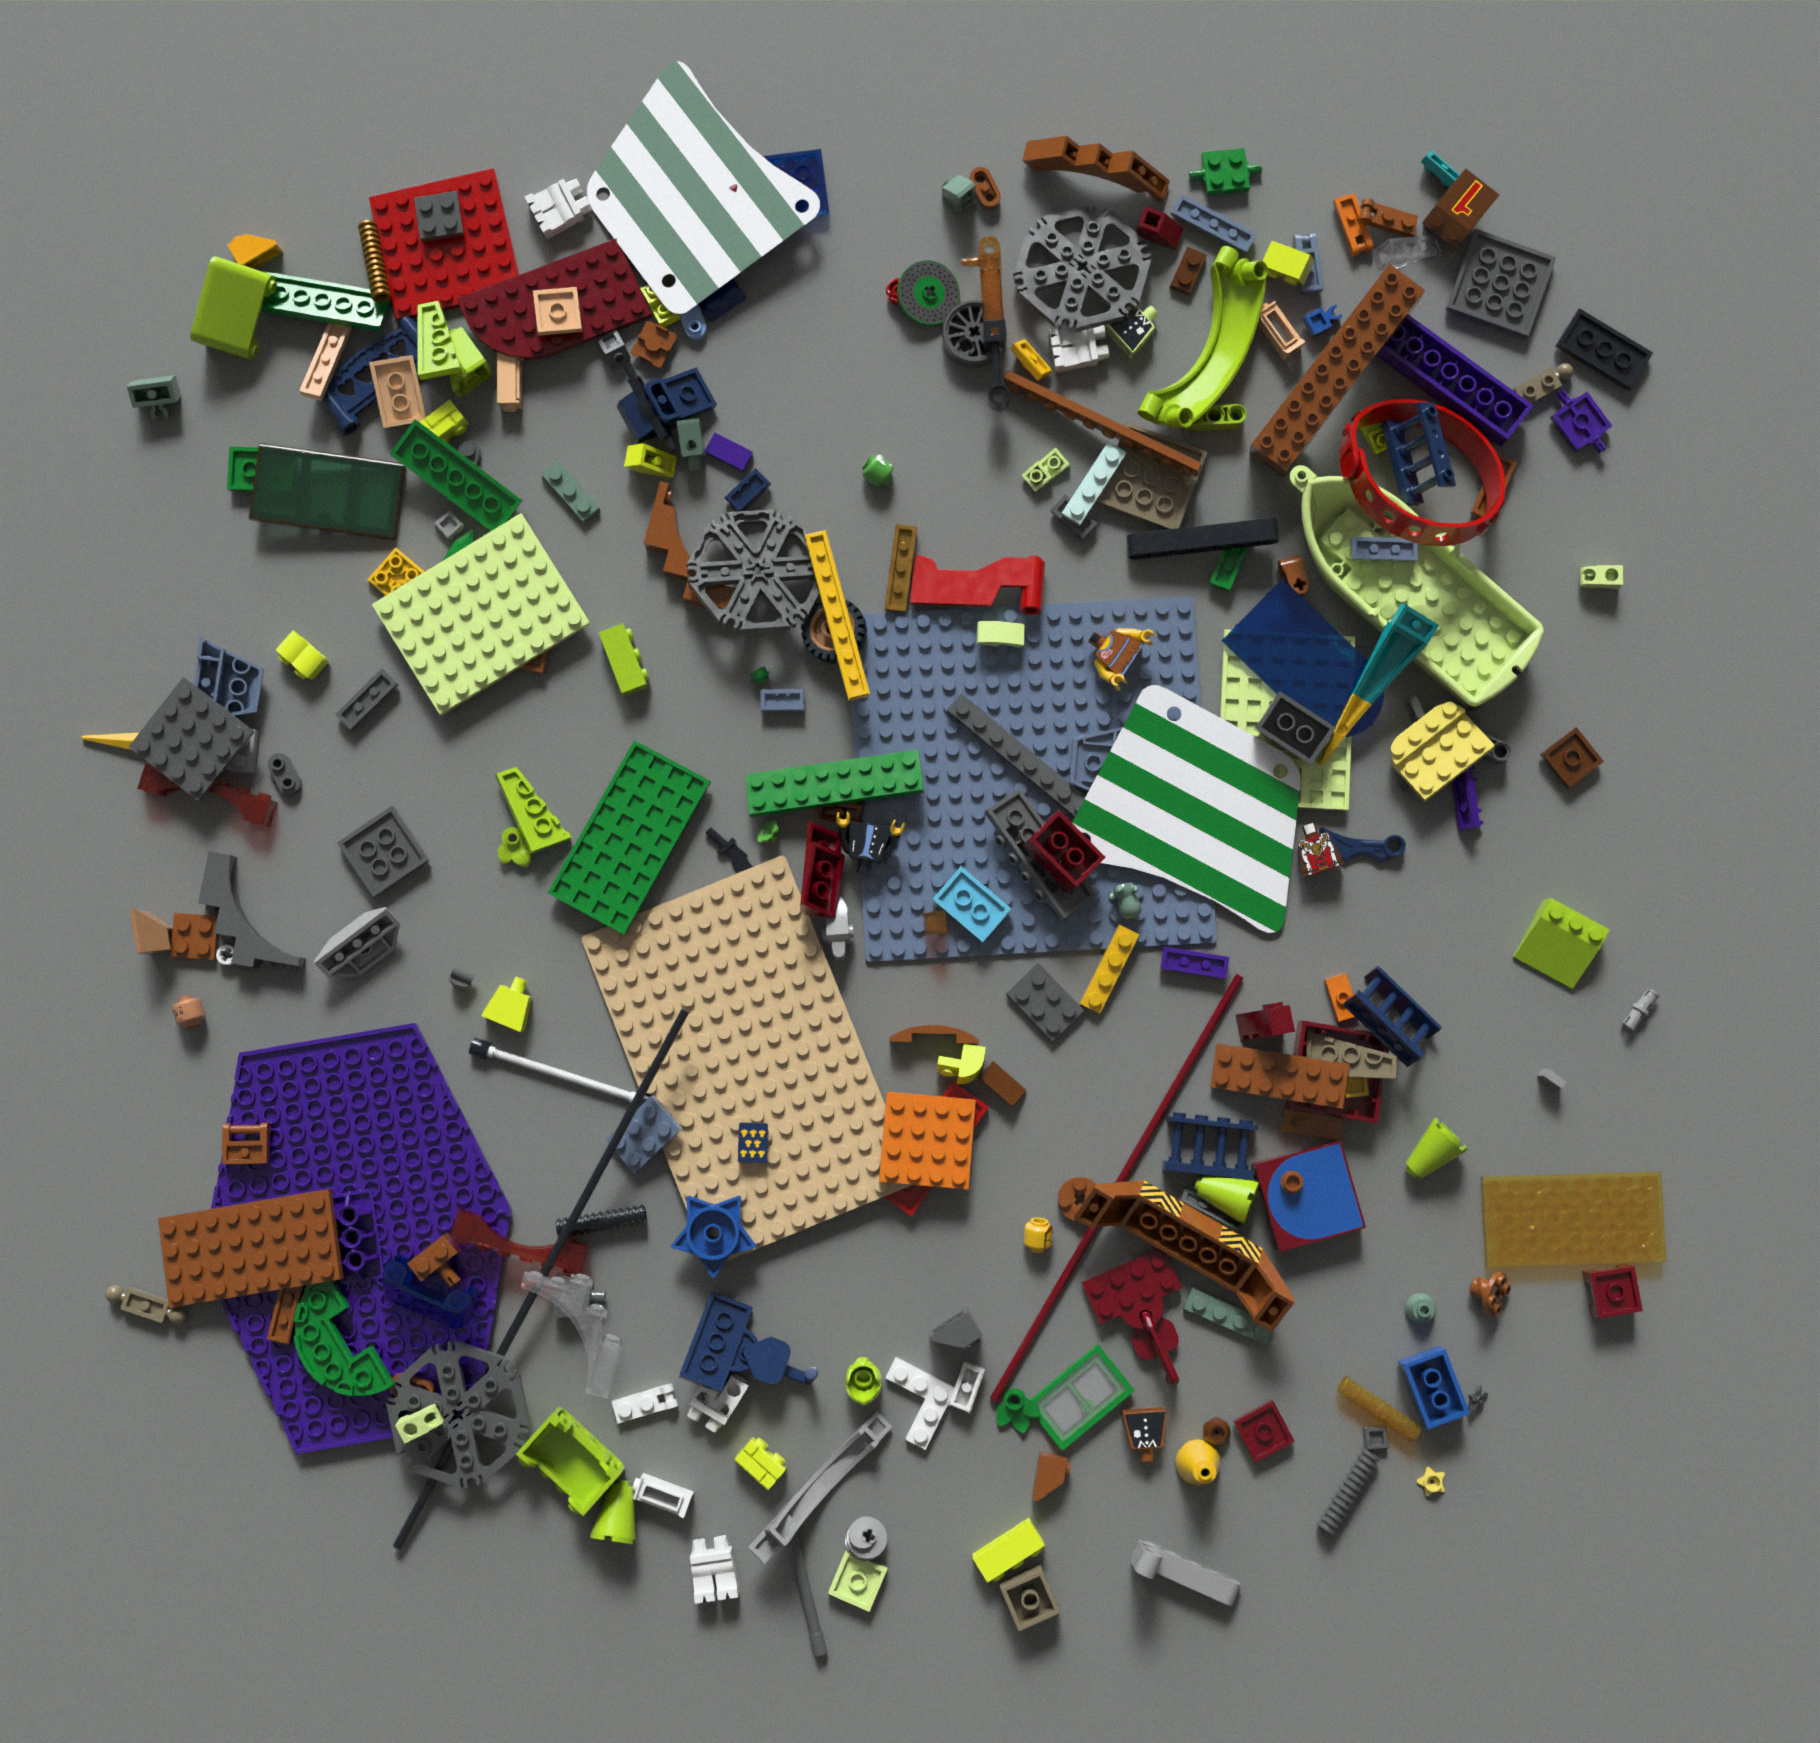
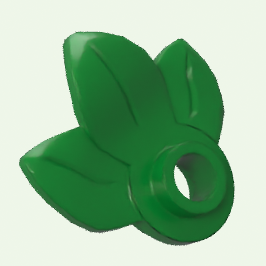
(1017, 1413)

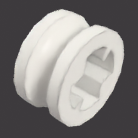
(220, 957)

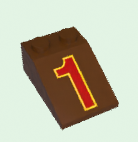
(1460, 208)

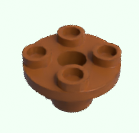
(1491, 1292)

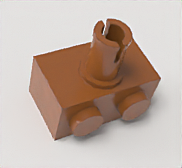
(436, 1259)

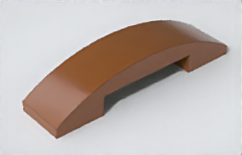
(961, 1036)

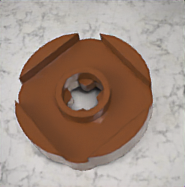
(1067, 1191)

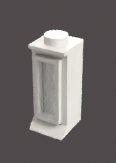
(662, 1494)

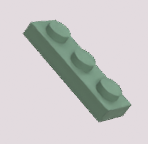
(570, 491)

